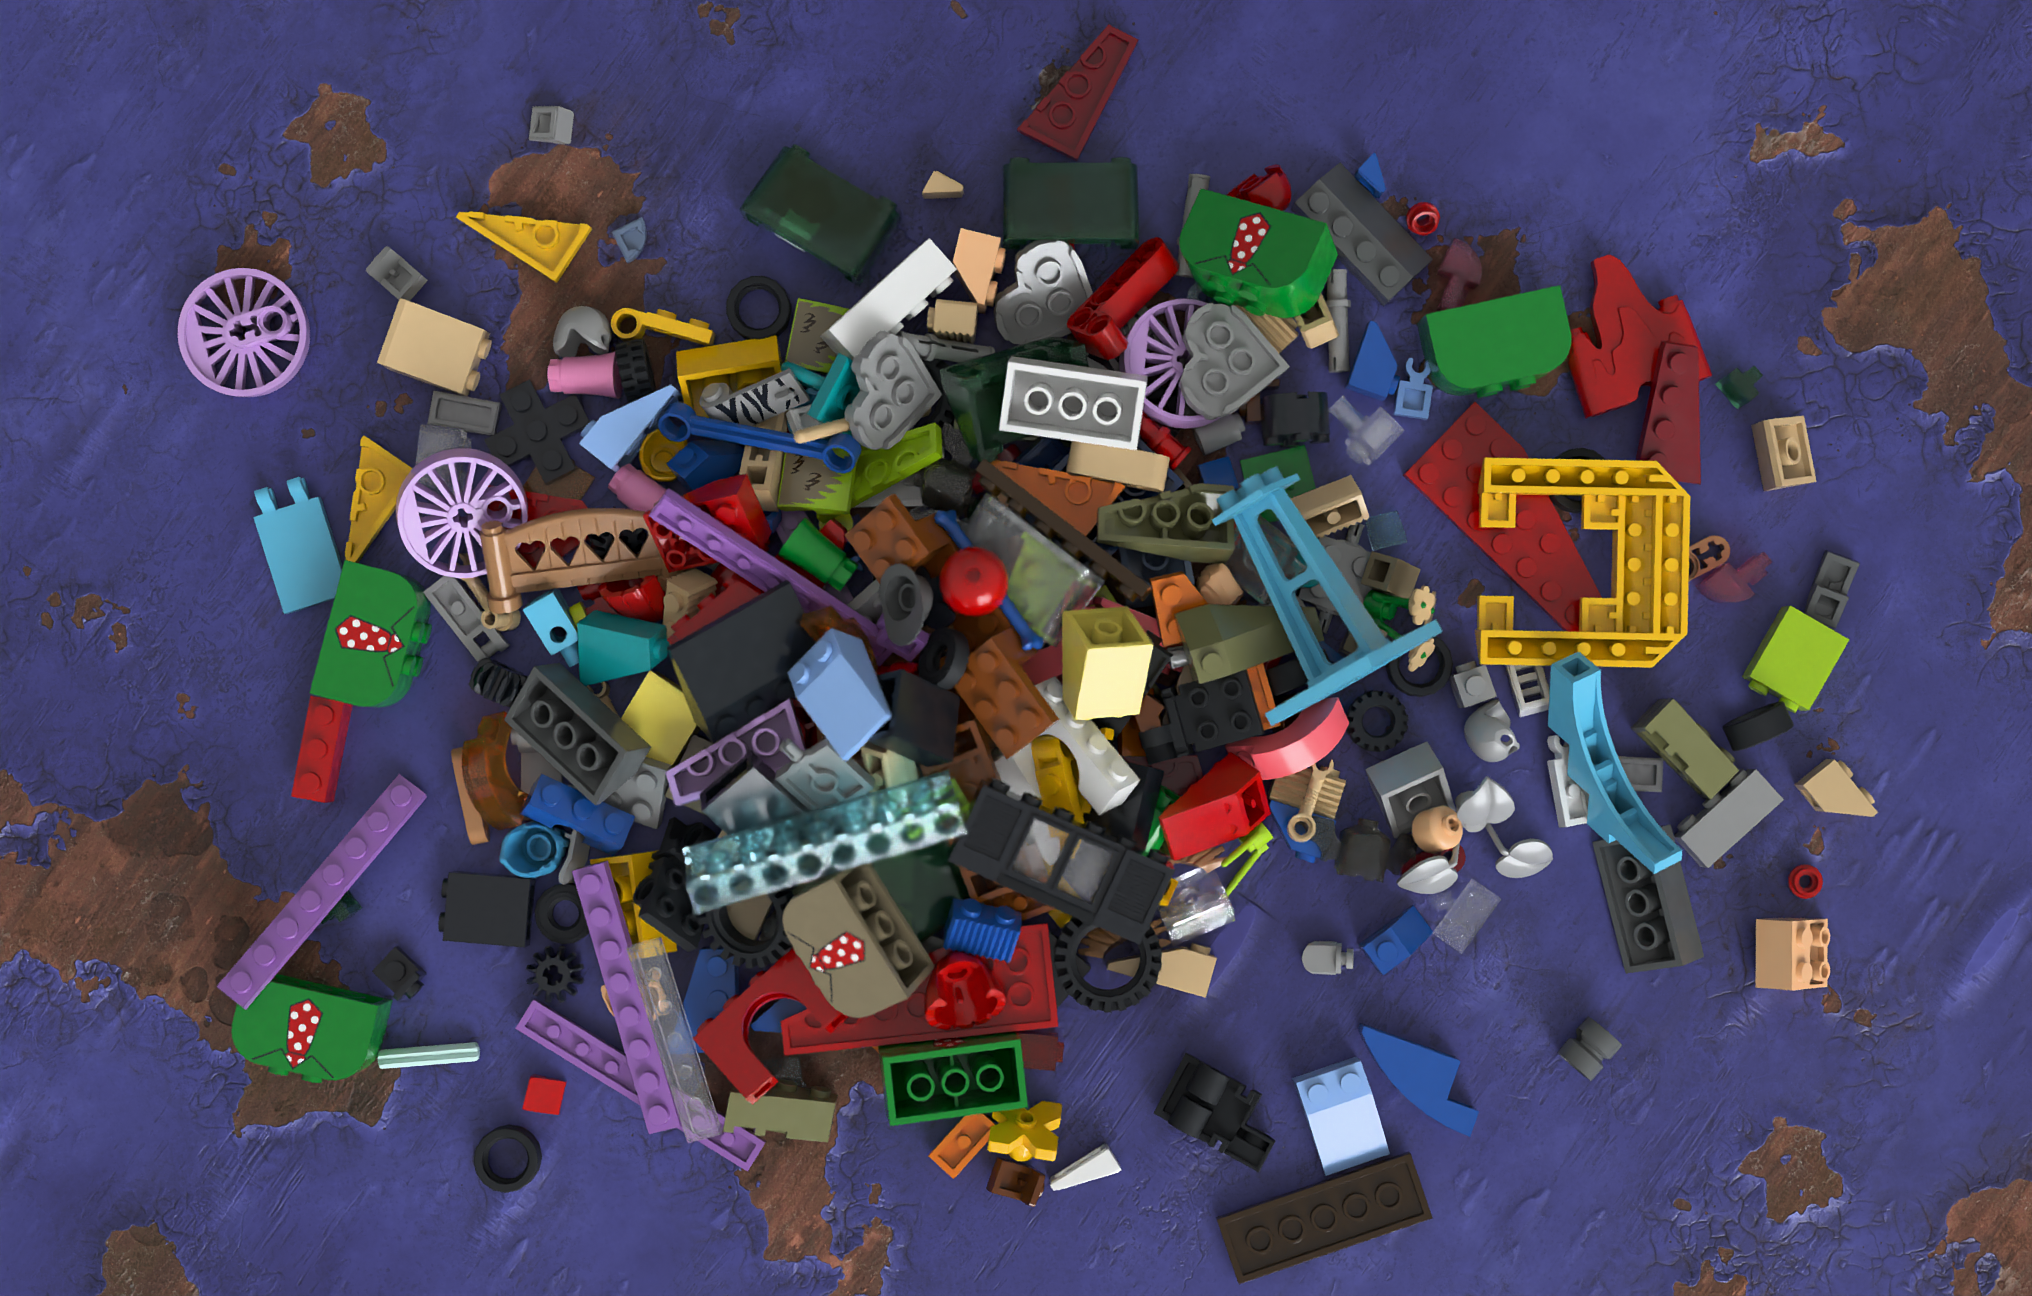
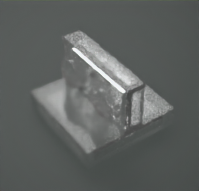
(1244, 569)
(1196, 906)

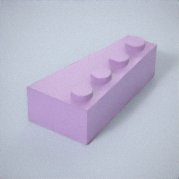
(759, 736)

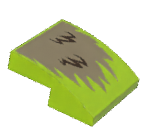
(805, 344)
(812, 486)

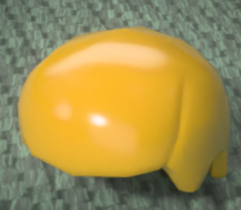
(655, 453)

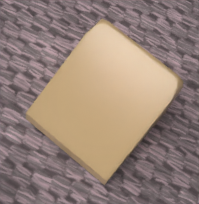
(942, 187)

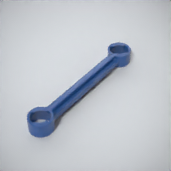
(758, 437)

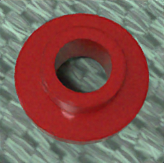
(1427, 225)
(1815, 883)

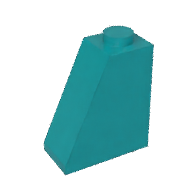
(618, 646)

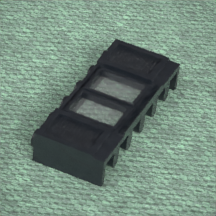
(1061, 860)

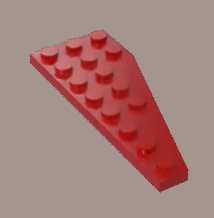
(1534, 553)
(1028, 1006)

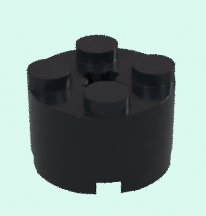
(1295, 419)

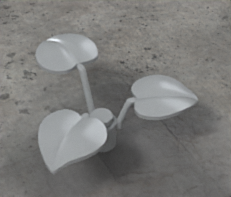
(1477, 810)

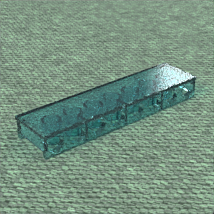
(823, 841)

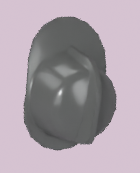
(905, 603)

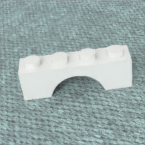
(1103, 773)

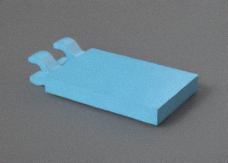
(298, 547)

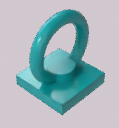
(834, 392)

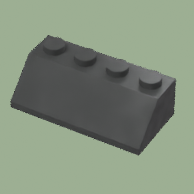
(1364, 233)
(576, 732)
(1648, 910)

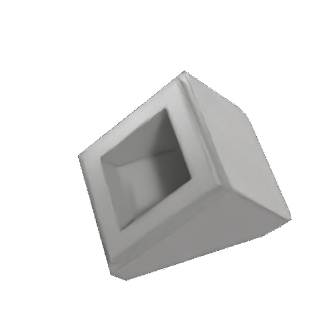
(551, 124)

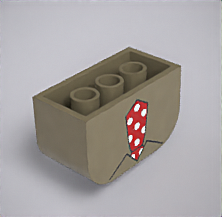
(855, 942)

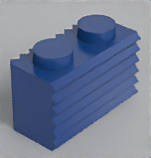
(982, 929)

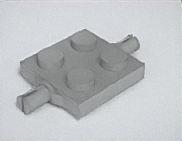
(1351, 561)
(820, 775)

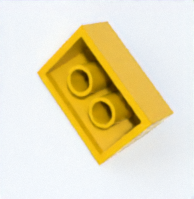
(732, 363)
(627, 873)

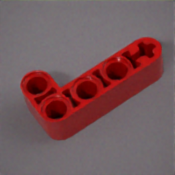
(1121, 297)

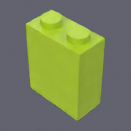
(1794, 659)

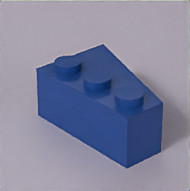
(709, 988)

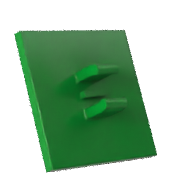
(1289, 463)

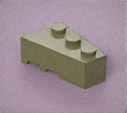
(1686, 747)
(786, 1110)

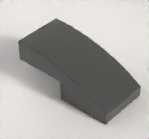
(1830, 588)

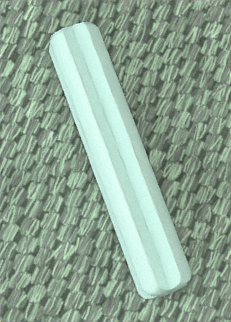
(428, 1055)

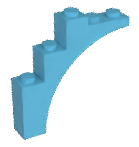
(1613, 804)

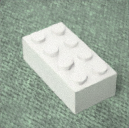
(893, 298)
(1073, 403)

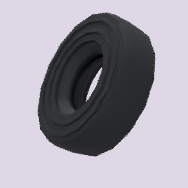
(955, 662)
(547, 923)

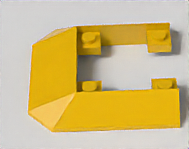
(1648, 561)

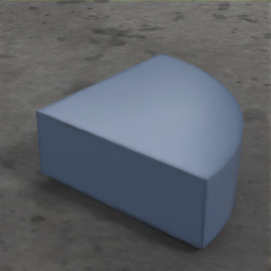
(631, 239)

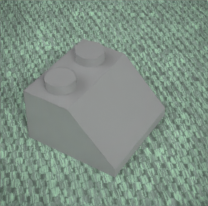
(1409, 786)

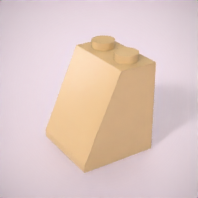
(434, 348)

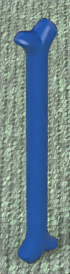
(1028, 637)

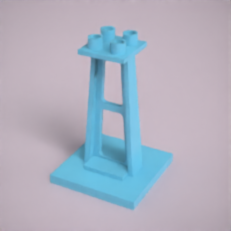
(1373, 650)

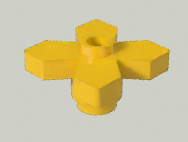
(1026, 1132)

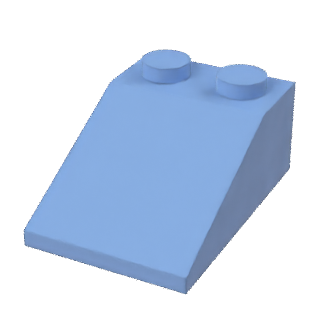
(619, 434)
(840, 691)
(1341, 1115)

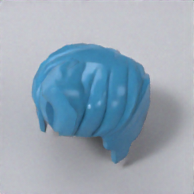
(533, 849)

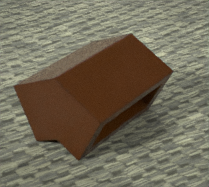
(1150, 713)

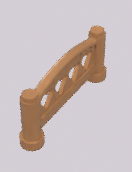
(512, 574)

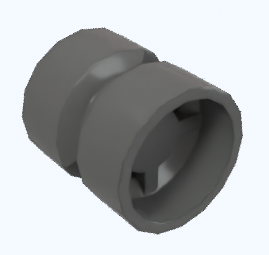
(1589, 1048)

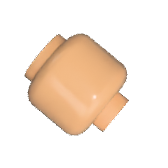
(1437, 829)

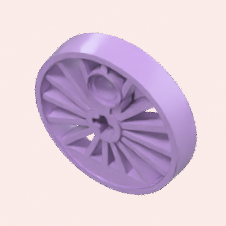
(196, 348)
(1168, 356)
(446, 514)

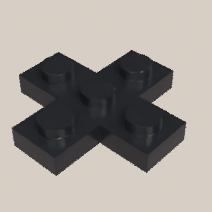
(538, 431)

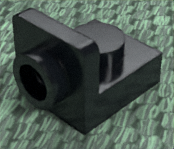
(400, 974)

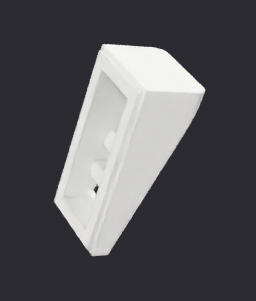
(1515, 681)
(1092, 1166)

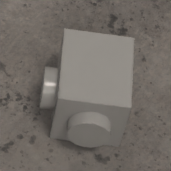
(1471, 684)

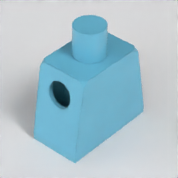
(549, 612)

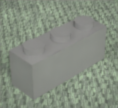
(1727, 817)

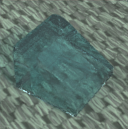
(1385, 531)

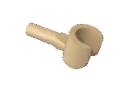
(603, 696)

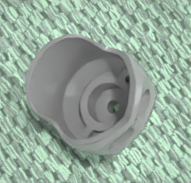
(580, 326)
(1484, 731)

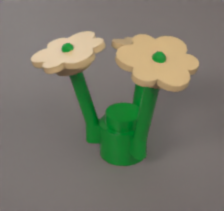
(1420, 605)

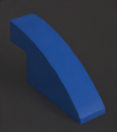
(1421, 1076)

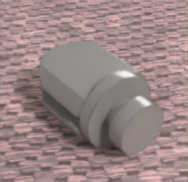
(1326, 958)

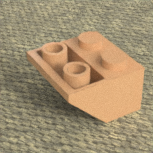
(977, 261)
(1792, 953)

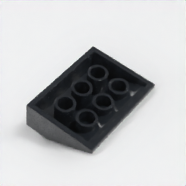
(742, 661)

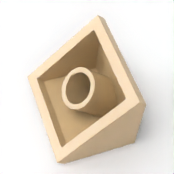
(1783, 452)

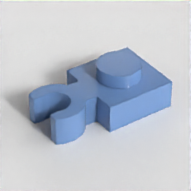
(1413, 396)

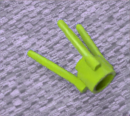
(1256, 841)

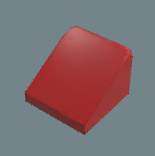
(544, 1094)

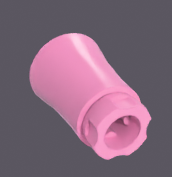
(586, 375)
(635, 488)

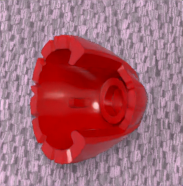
(635, 598)
(962, 993)

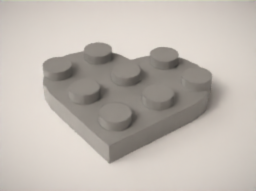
(1045, 293)
(1227, 361)
(892, 391)

